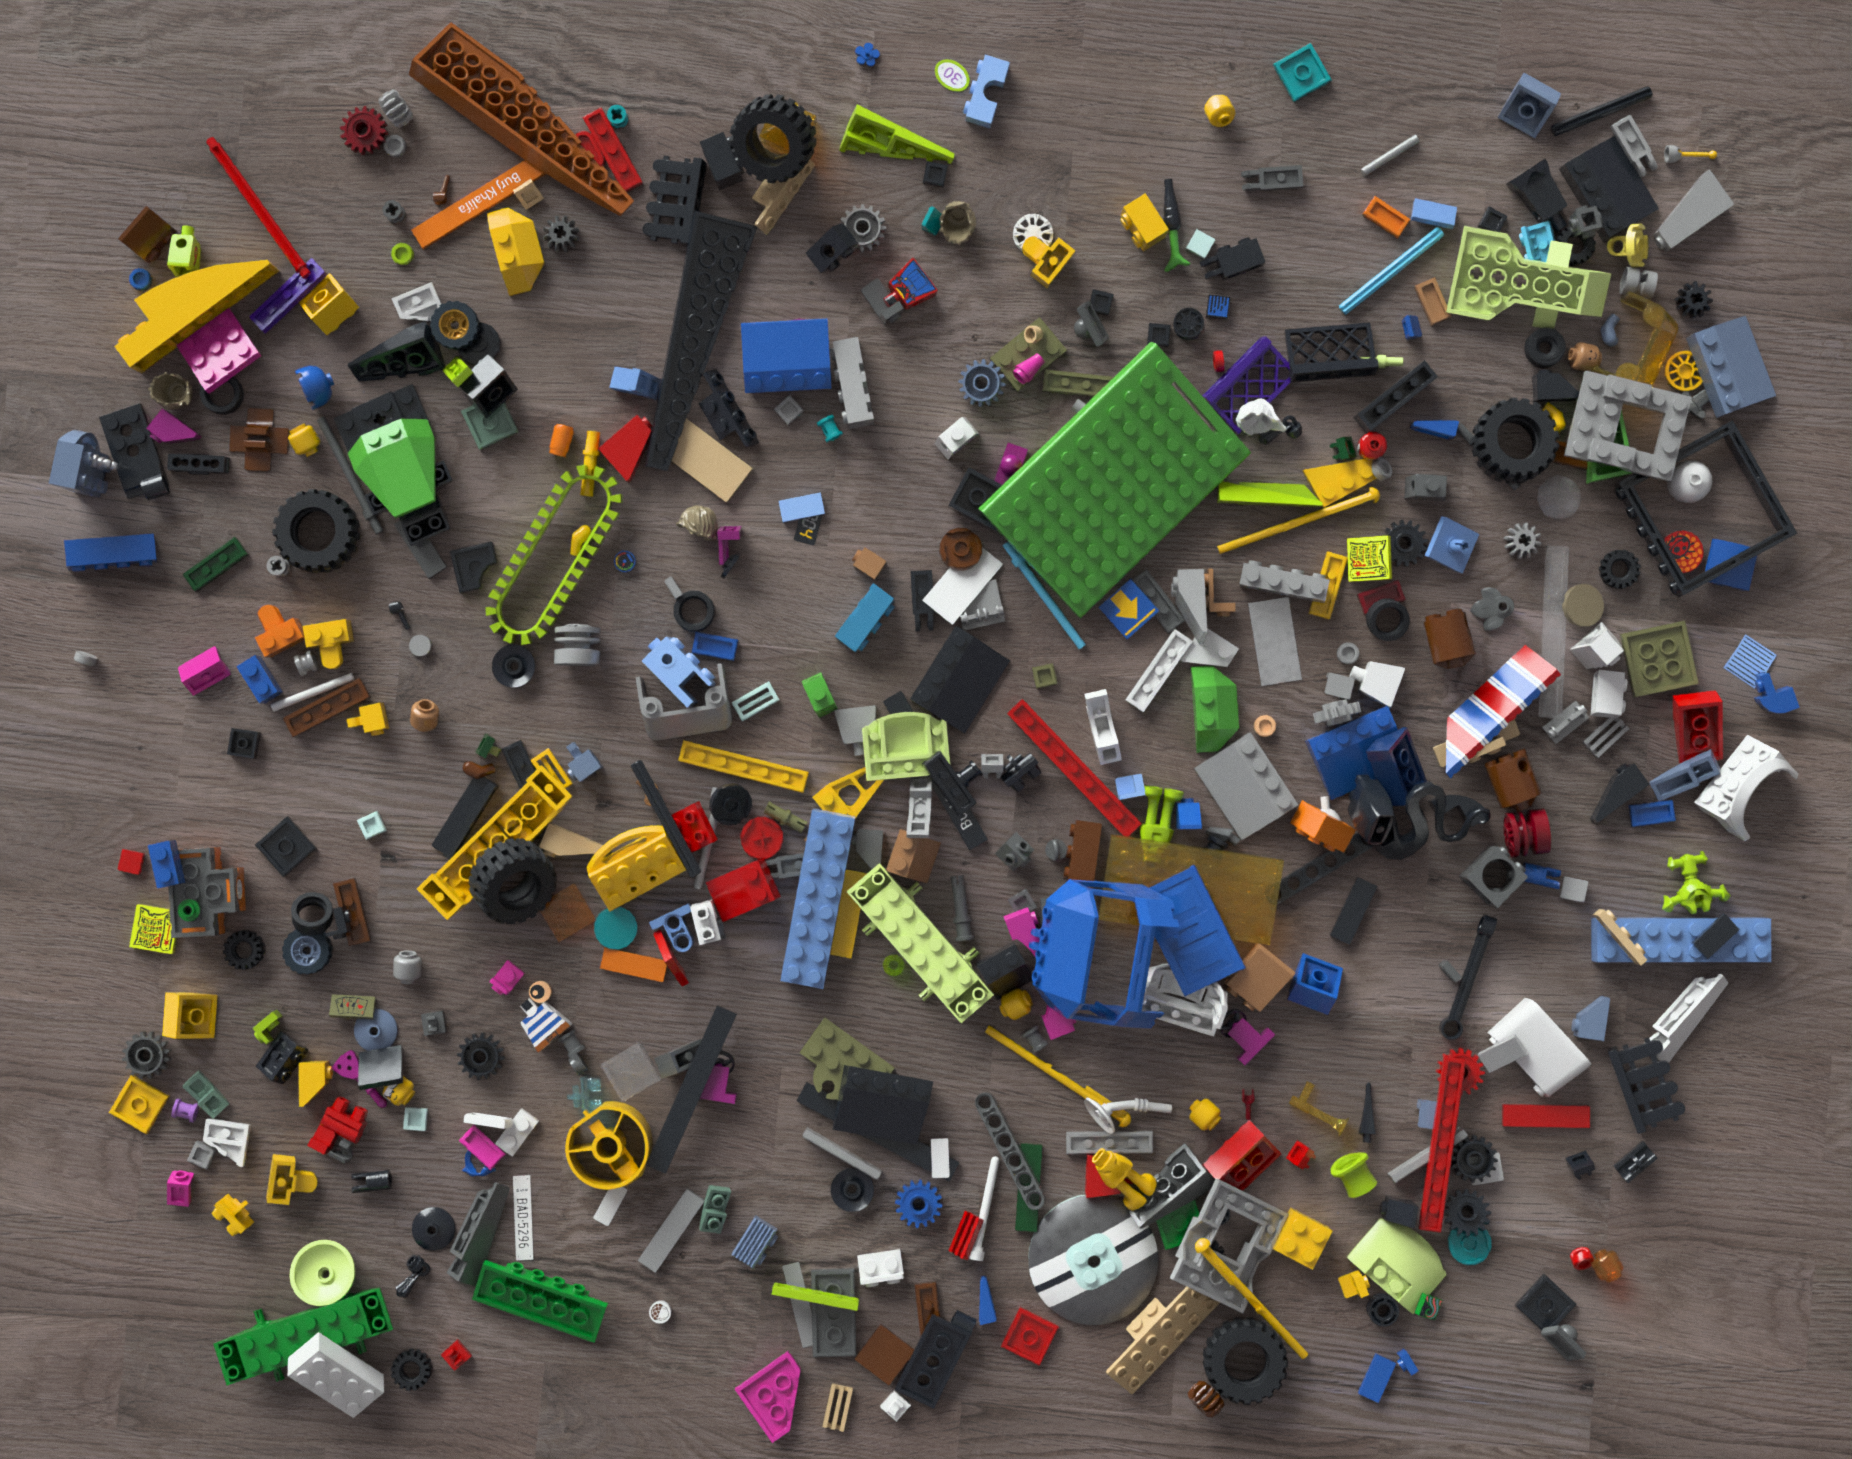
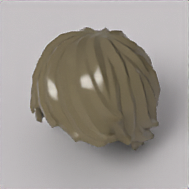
(957, 222)
(171, 391)
(699, 521)

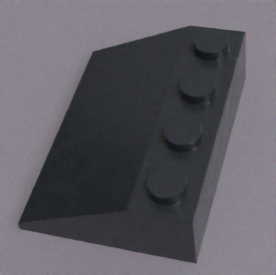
(1611, 183)
(960, 679)
(882, 1104)

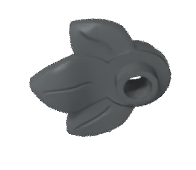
(1489, 608)

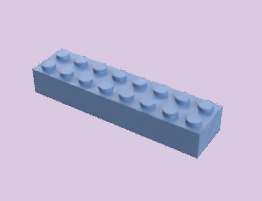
(818, 898)
(1672, 937)

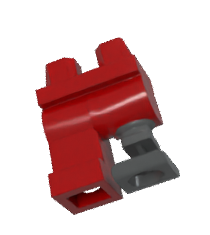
(339, 1123)

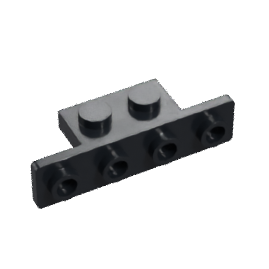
(724, 412)

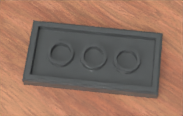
(833, 1326)

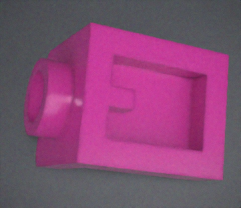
(506, 978)
(179, 1188)

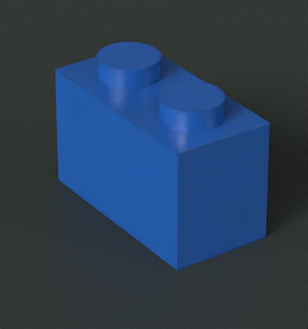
(259, 679)
(166, 864)

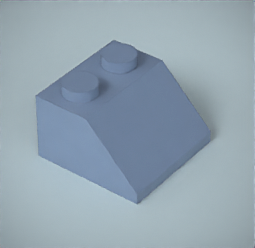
(1529, 105)

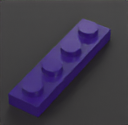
(287, 297)

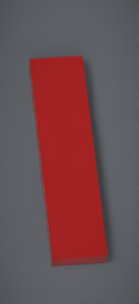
(612, 150)
(1546, 1115)

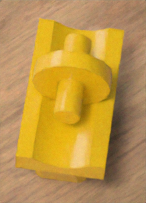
(234, 1213)

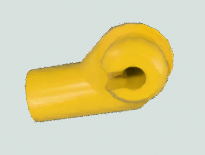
(1557, 415)
(579, 538)

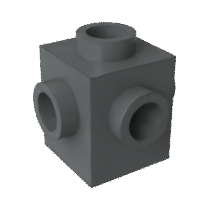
(1590, 217)
(1015, 852)

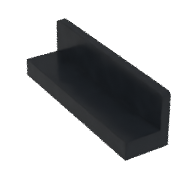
(464, 816)

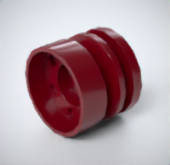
(1523, 833)

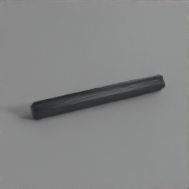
(1601, 111)

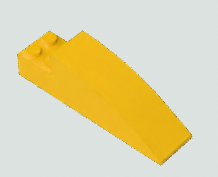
(185, 306)

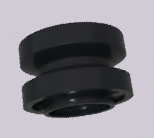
(1372, 1309)

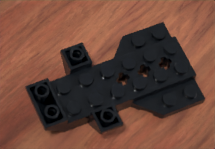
(395, 406)

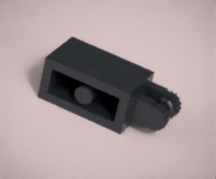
(1235, 259)

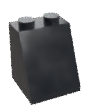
(1004, 970)

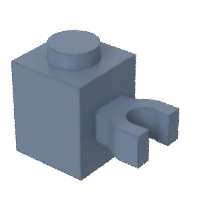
(584, 763)

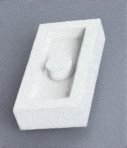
(515, 1136)

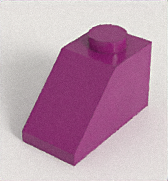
(170, 429)

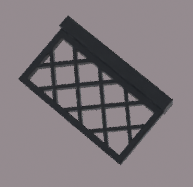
(1336, 368)

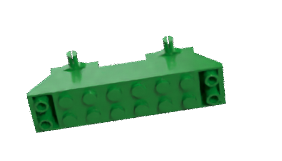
(274, 1341)

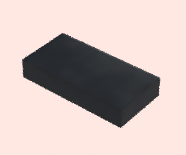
(1715, 936)

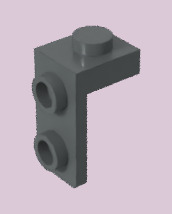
(874, 294)

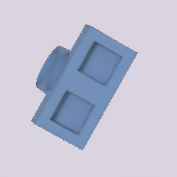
(635, 382)
(675, 933)

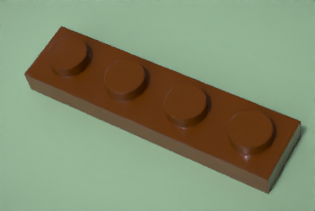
(326, 707)

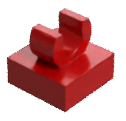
(1300, 1155)
(456, 1355)

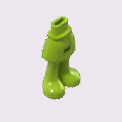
(1162, 831)

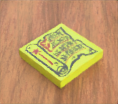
(1369, 558)
(152, 930)

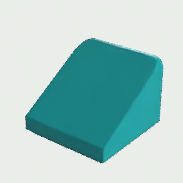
(932, 221)

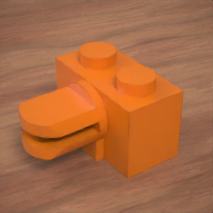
(278, 634)

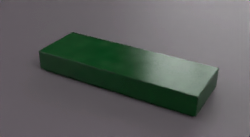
(215, 564)

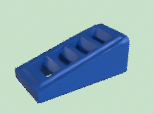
(1440, 429)
(986, 1308)

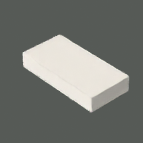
(488, 1120)

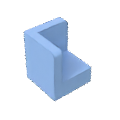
(1130, 786)

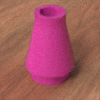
(1026, 370)

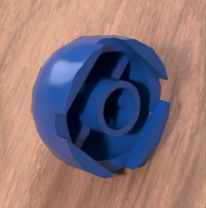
(315, 385)

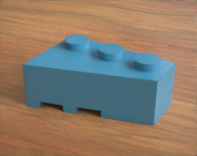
(865, 618)

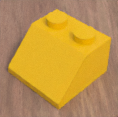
(328, 304)
(189, 1015)

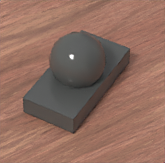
(1090, 325)
(1564, 1340)

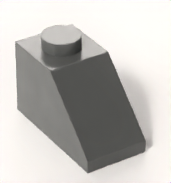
(869, 845)
(677, 1059)

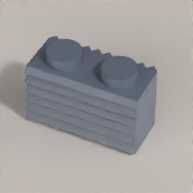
(755, 1241)

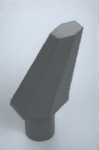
(1223, 834)

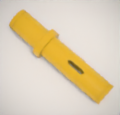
(590, 459)

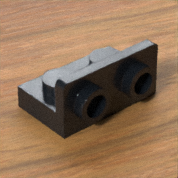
(281, 1058)

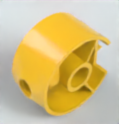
(621, 1161)

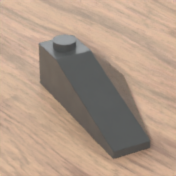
(1176, 1185)

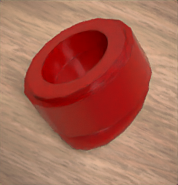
(1581, 1258)

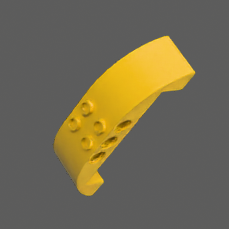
(520, 817)

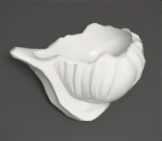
(1258, 418)

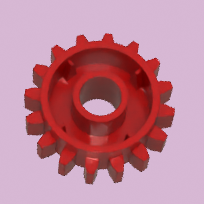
(1472, 1070)

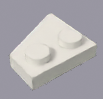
(417, 303)
(1213, 652)
(228, 1138)

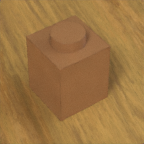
(868, 563)

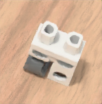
(705, 922)

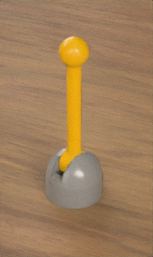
(1673, 154)

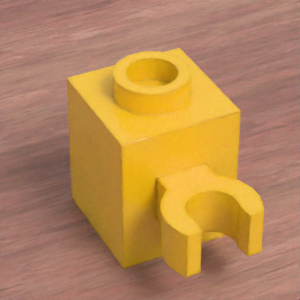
(372, 718)

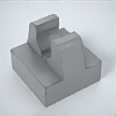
(992, 764)

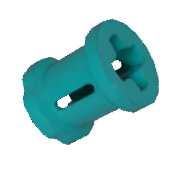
(617, 123)
(829, 428)

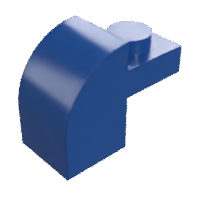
(1774, 700)

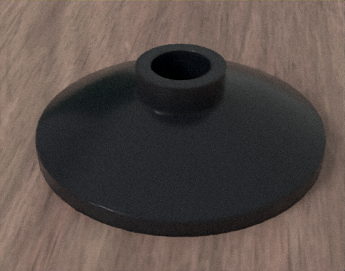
(502, 666)
(844, 1198)
(441, 1221)

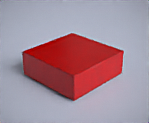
(131, 861)

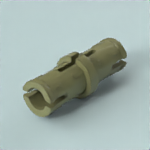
(785, 817)

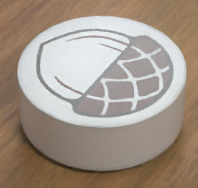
(660, 1311)

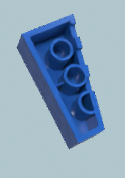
(110, 551)

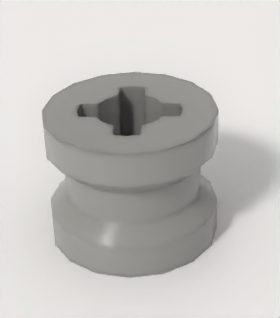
(306, 662)

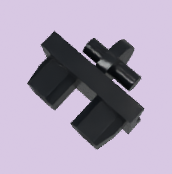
(1017, 768)
(1635, 1162)

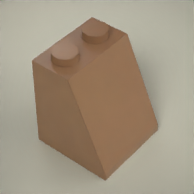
(913, 857)
(1260, 979)

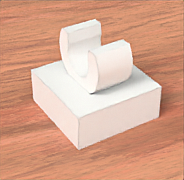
(895, 1405)

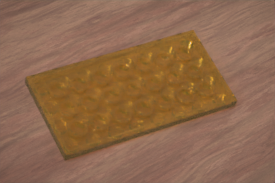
(1239, 884)

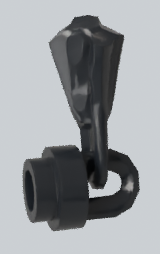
(1293, 430)
(414, 1265)

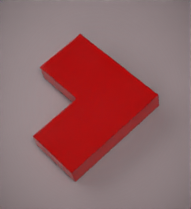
(669, 958)

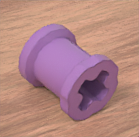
(185, 1110)

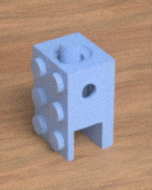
(676, 667)

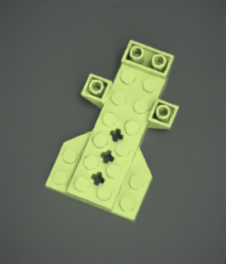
(1548, 285)

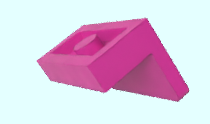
(203, 671)

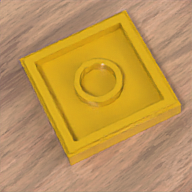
(139, 1104)

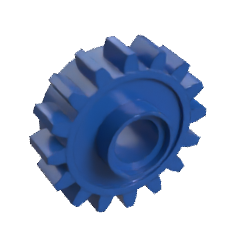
(914, 1214)

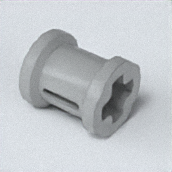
(273, 569)

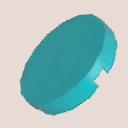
(615, 928)
(1471, 1249)

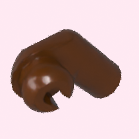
(477, 771)

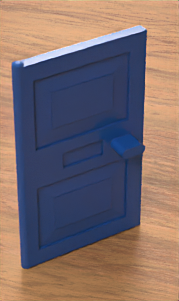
(1201, 947)

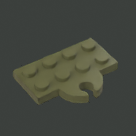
(831, 1050)

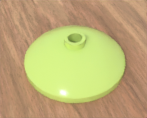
(308, 1272)

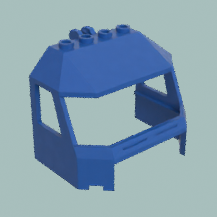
(1068, 947)

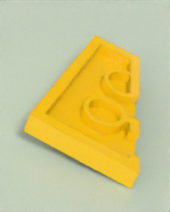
(1339, 479)

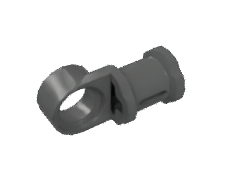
(573, 1047)

